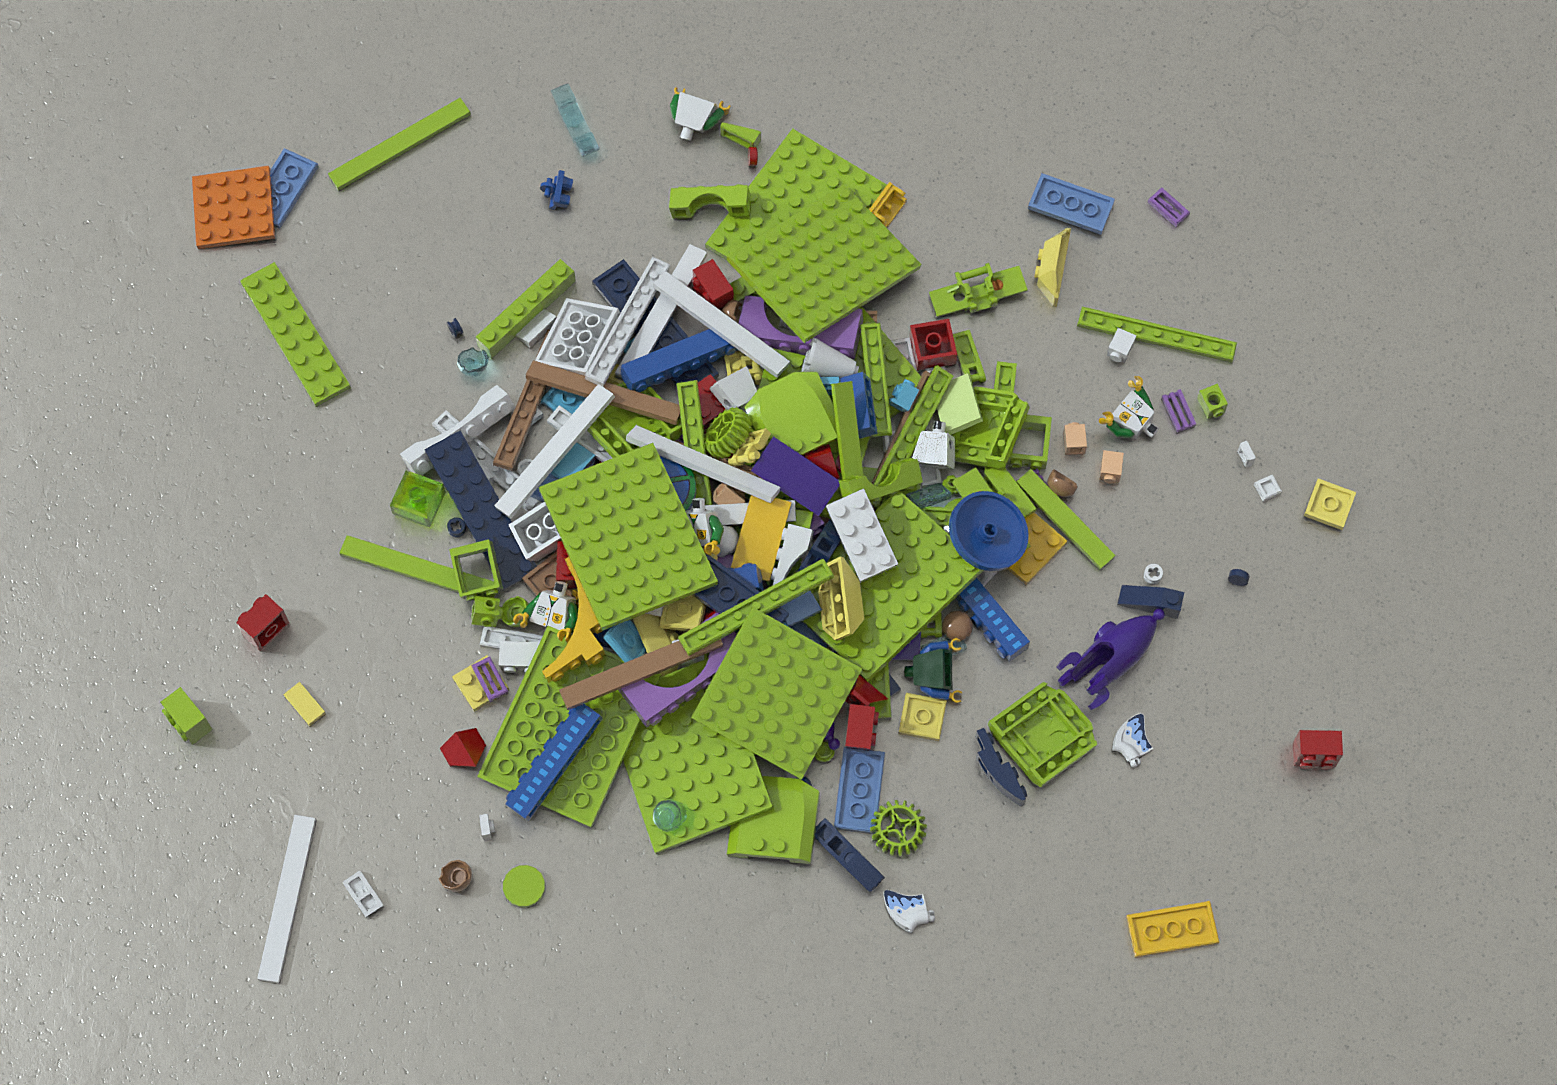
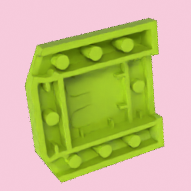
(795, 412)
(615, 423)
(993, 438)
(1043, 733)
(785, 830)

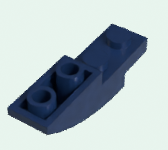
(823, 546)
(1001, 775)
(848, 855)

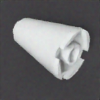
(828, 361)

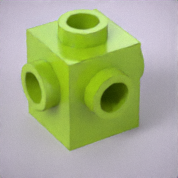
(486, 611)

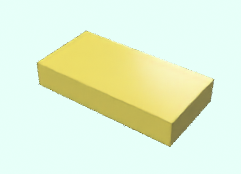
(304, 704)

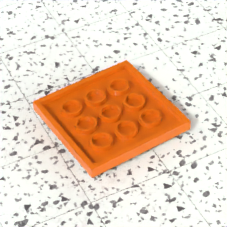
(233, 207)

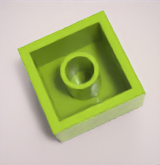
(185, 716)

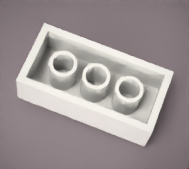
(536, 533)
(862, 535)

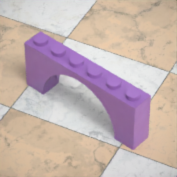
(841, 336)
(653, 702)

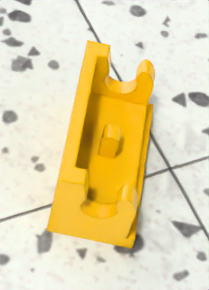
(888, 204)

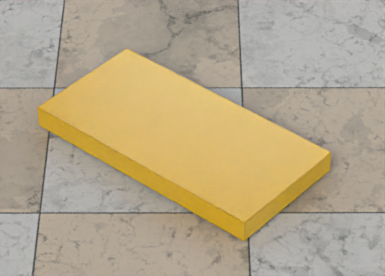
(761, 534)
(1172, 929)

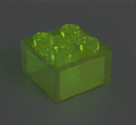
(417, 498)

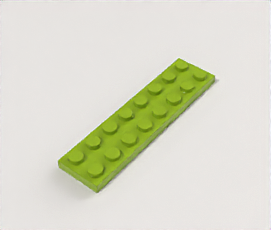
(295, 334)

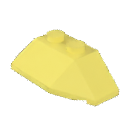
(1052, 265)
(841, 601)
(654, 636)

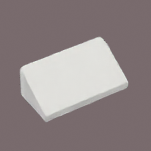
(536, 328)

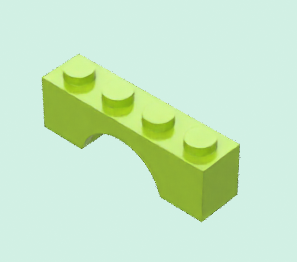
(688, 200)
(902, 475)

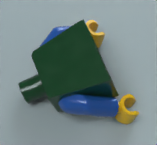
(934, 670)

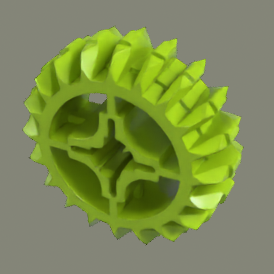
(727, 432)
(906, 825)

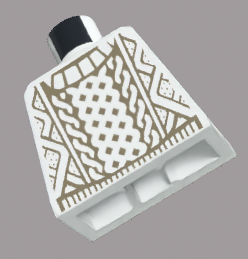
(935, 448)

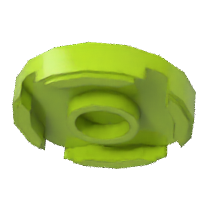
(523, 886)

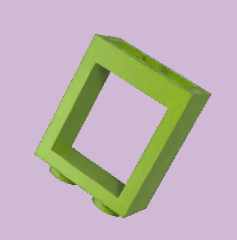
(1034, 423)
(472, 549)

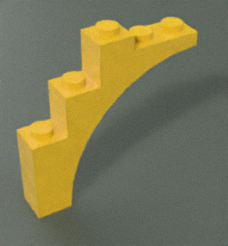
(582, 642)

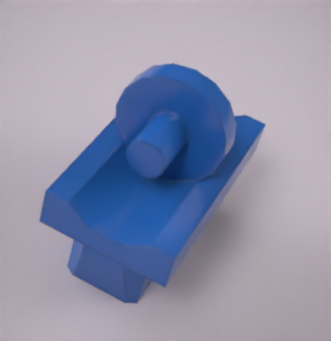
(560, 183)

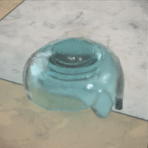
(472, 362)
(669, 815)

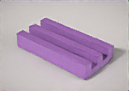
(1156, 199)
(1165, 398)
(497, 694)

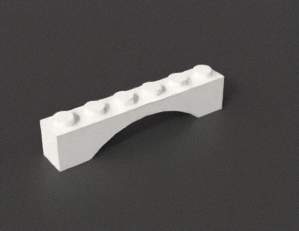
(489, 410)
(795, 545)

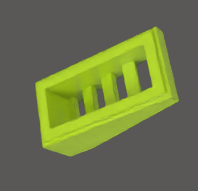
(741, 135)

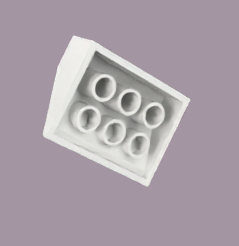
(577, 335)

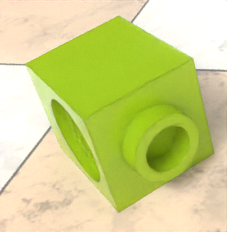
(1215, 394)

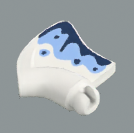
(1132, 740)
(907, 910)

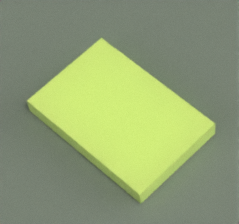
(959, 405)

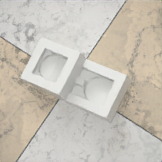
(362, 893)

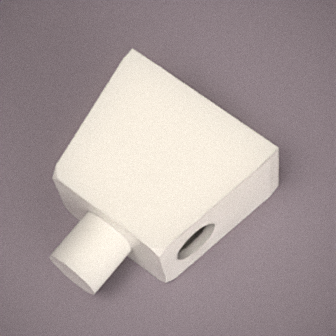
(735, 389)

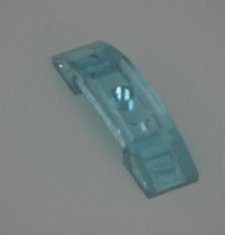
(574, 120)

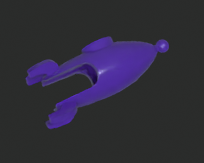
(1117, 647)

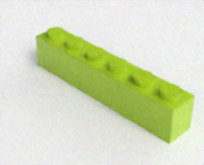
(525, 308)

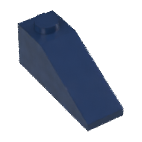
(1152, 598)

